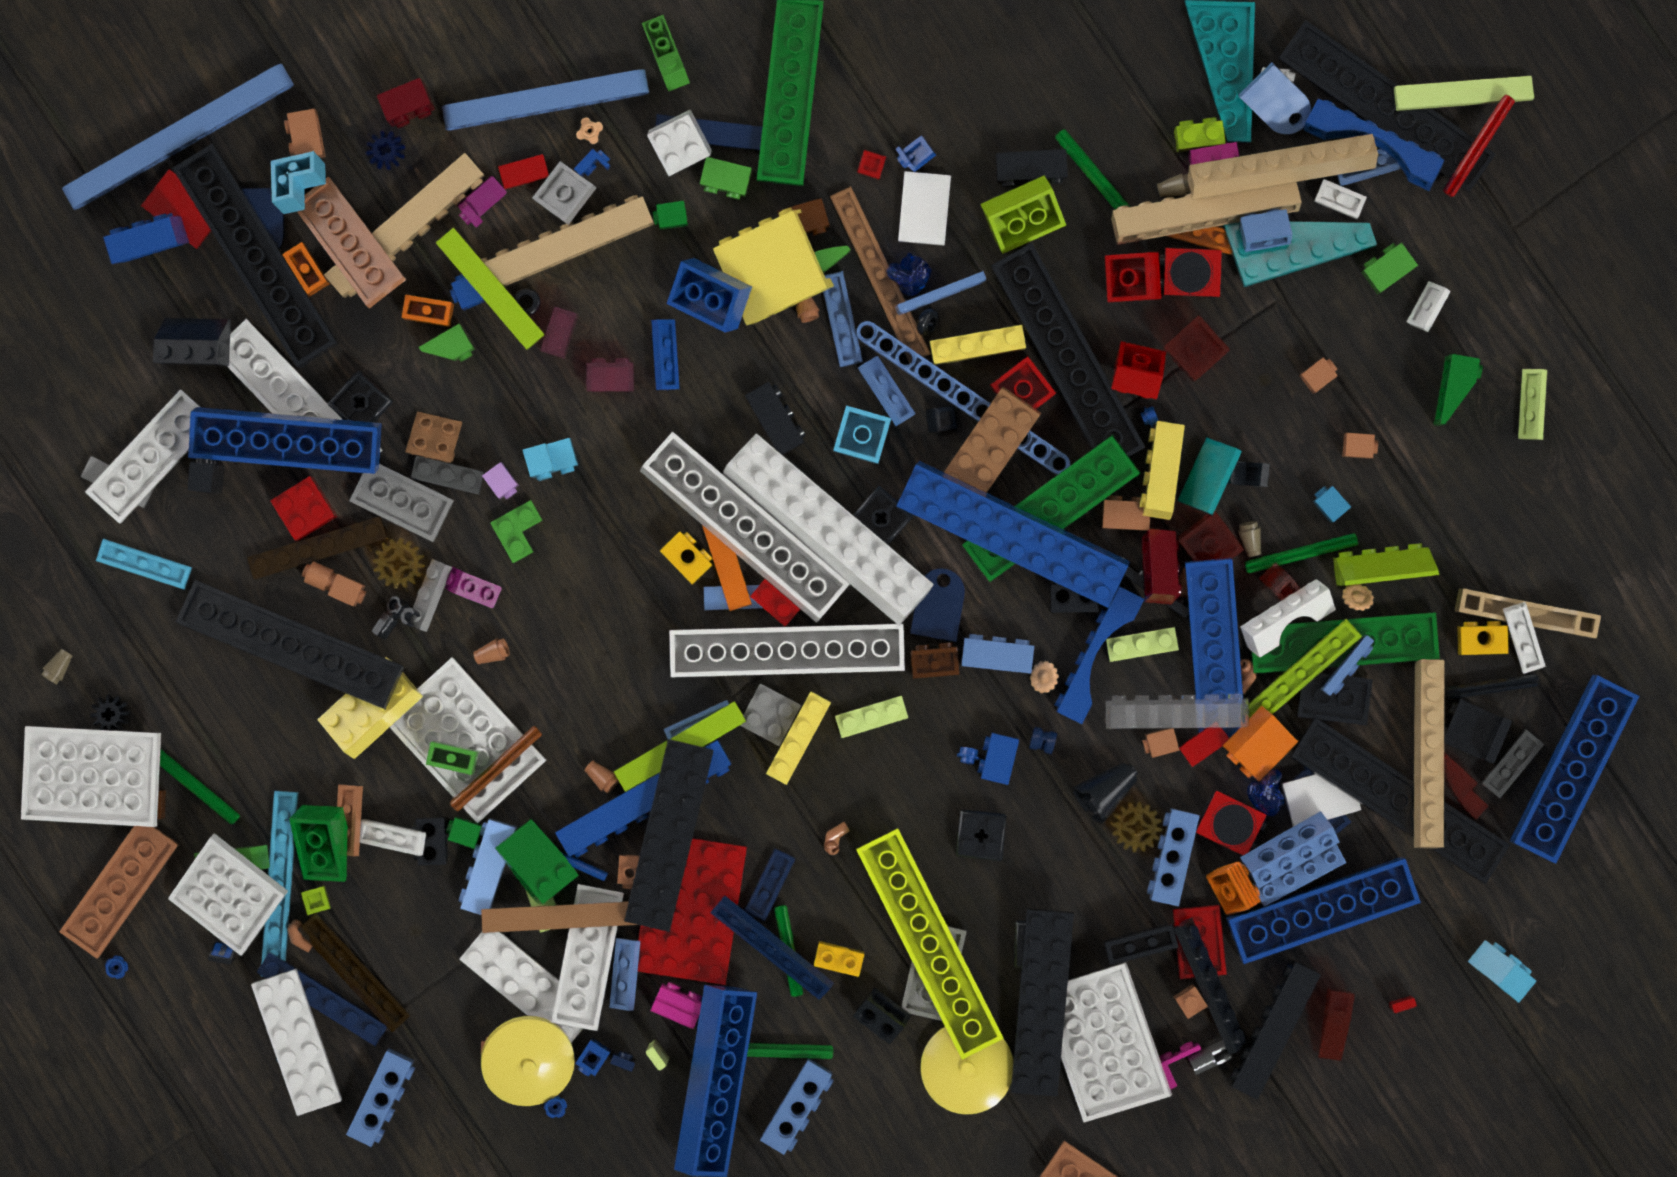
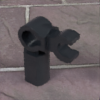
(395, 608)

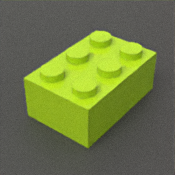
(1023, 214)

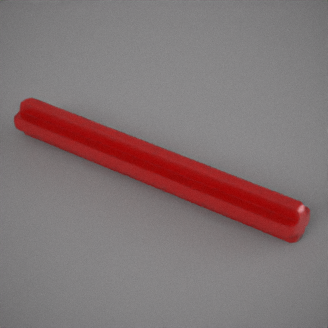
(1478, 145)

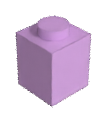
(501, 481)

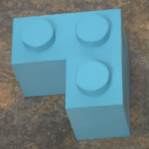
(292, 176)
(550, 458)
(1504, 971)

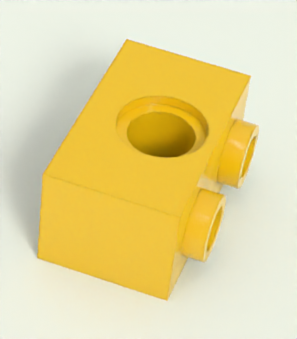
(674, 550)
(1496, 643)
(839, 958)

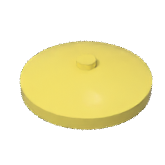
(527, 1061)
(969, 1083)

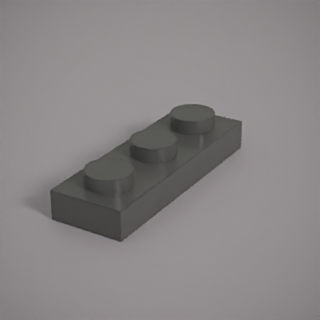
(447, 475)
(1512, 763)

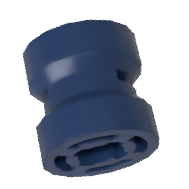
(1038, 737)

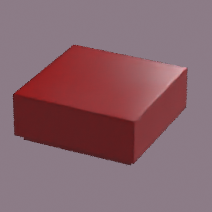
(871, 164)
(1402, 1004)

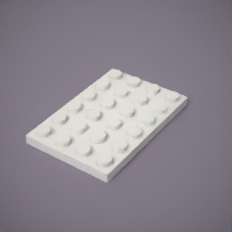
(463, 715)
(91, 776)
(1109, 1045)

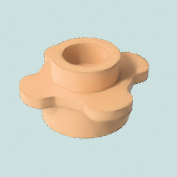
(593, 136)

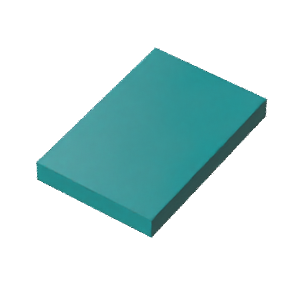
(1209, 476)

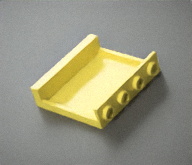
(775, 263)

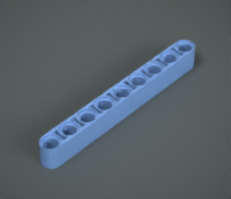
(545, 99)

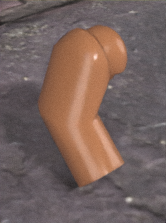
(1247, 674)
(833, 837)
(296, 937)

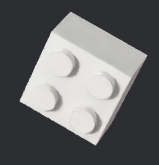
(679, 142)

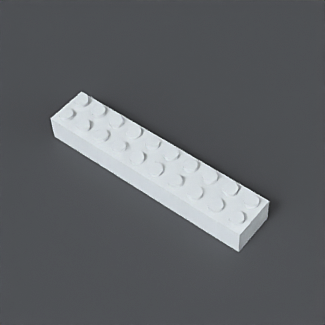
(744, 527)
(827, 529)
(787, 650)

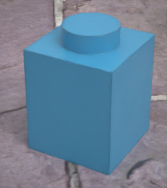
(1330, 503)

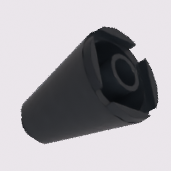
(1105, 791)

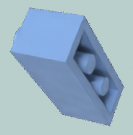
(997, 654)

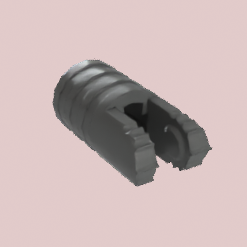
(1204, 1059)

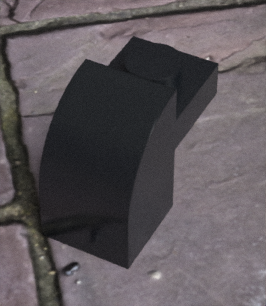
(1250, 474)

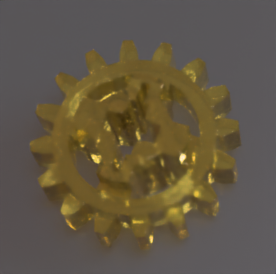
(398, 574)
(1137, 816)

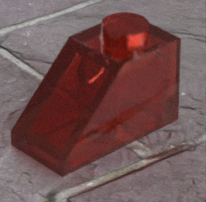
(1279, 582)

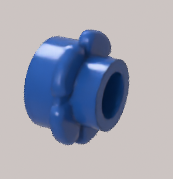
(1149, 416)
(968, 755)
(110, 967)
(560, 1111)

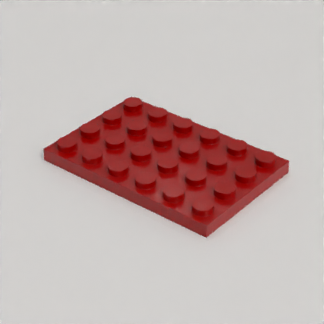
(697, 941)

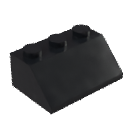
(193, 342)

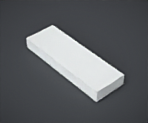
(1524, 637)
(392, 837)

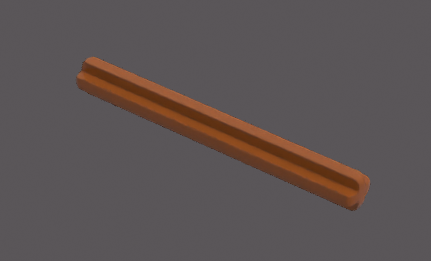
(495, 768)

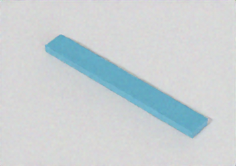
(281, 871)

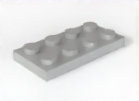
(402, 501)
(916, 997)

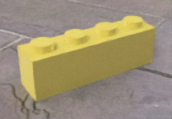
(977, 345)
(1163, 470)
(798, 737)

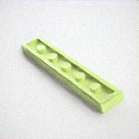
(1462, 93)

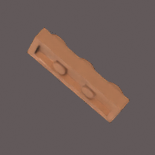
(351, 800)

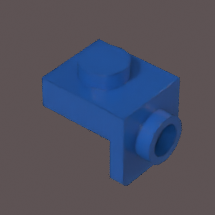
(915, 154)

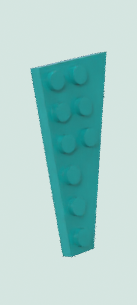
(1226, 49)
(1310, 245)

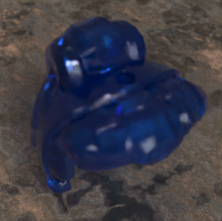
(910, 274)
(1266, 795)

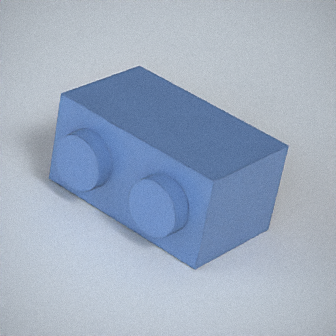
(1265, 230)

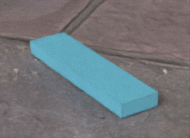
(144, 564)

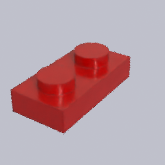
(775, 602)

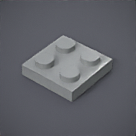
(564, 193)
(770, 714)

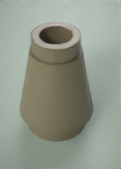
(1174, 186)
(1251, 537)
(57, 667)

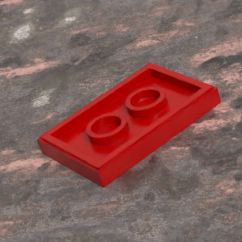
(171, 197)
(1210, 929)

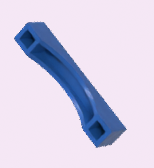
(1417, 164)
(1077, 698)

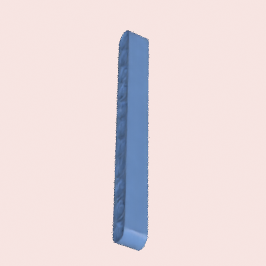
(177, 136)
(955, 387)

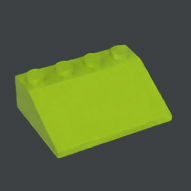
(1384, 566)

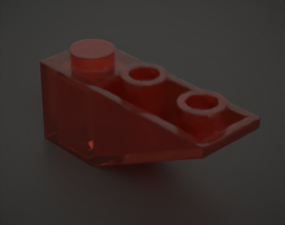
(1336, 1023)

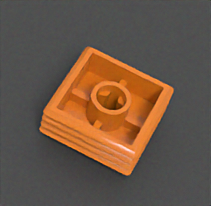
(1234, 888)

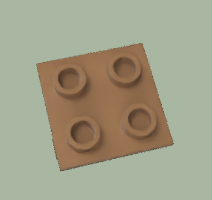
(434, 437)

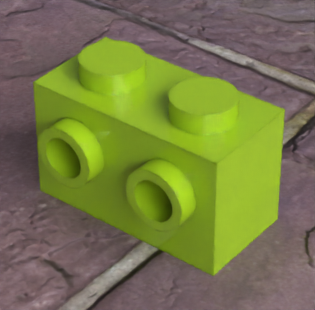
(1201, 135)

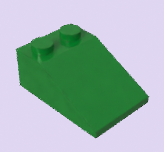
(1457, 380)
(321, 842)
(536, 862)

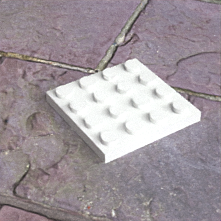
(227, 894)

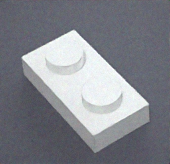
(1340, 199)
(1428, 306)

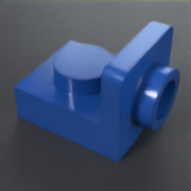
(588, 165)

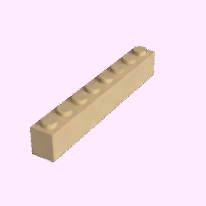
(1282, 166)
(419, 213)
(1189, 214)
(570, 241)
(1429, 754)

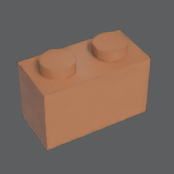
(305, 133)
(1124, 514)

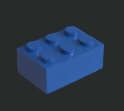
(145, 238)
(709, 295)

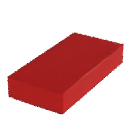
(523, 171)
(1203, 744)

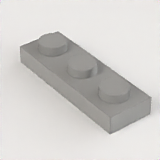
(430, 594)

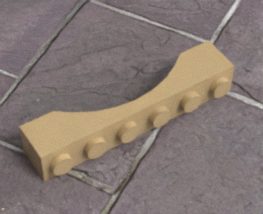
(1541, 615)

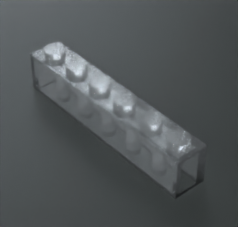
(1177, 712)

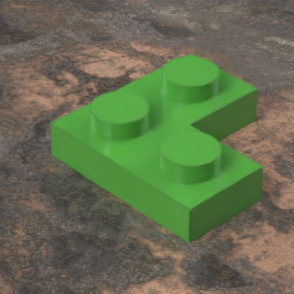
(511, 527)

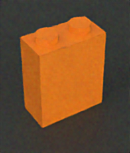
(1259, 745)

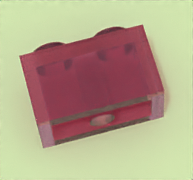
(559, 332)
(610, 376)

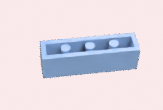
(488, 868)

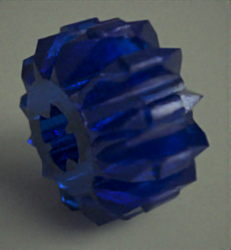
(382, 143)

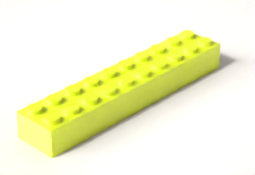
(929, 944)

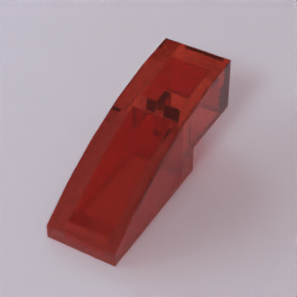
(1461, 787)

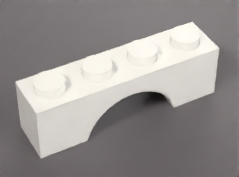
(1264, 630)

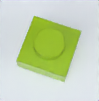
(316, 900)

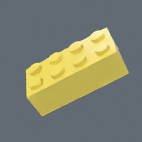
(358, 724)

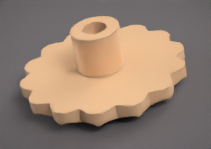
(1357, 597)
(1044, 677)

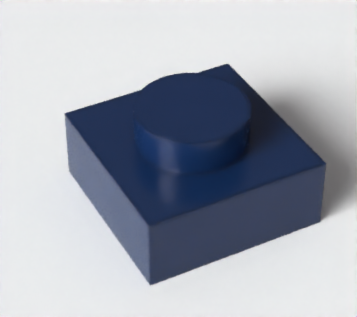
(623, 1060)

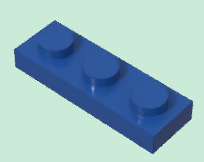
(665, 354)

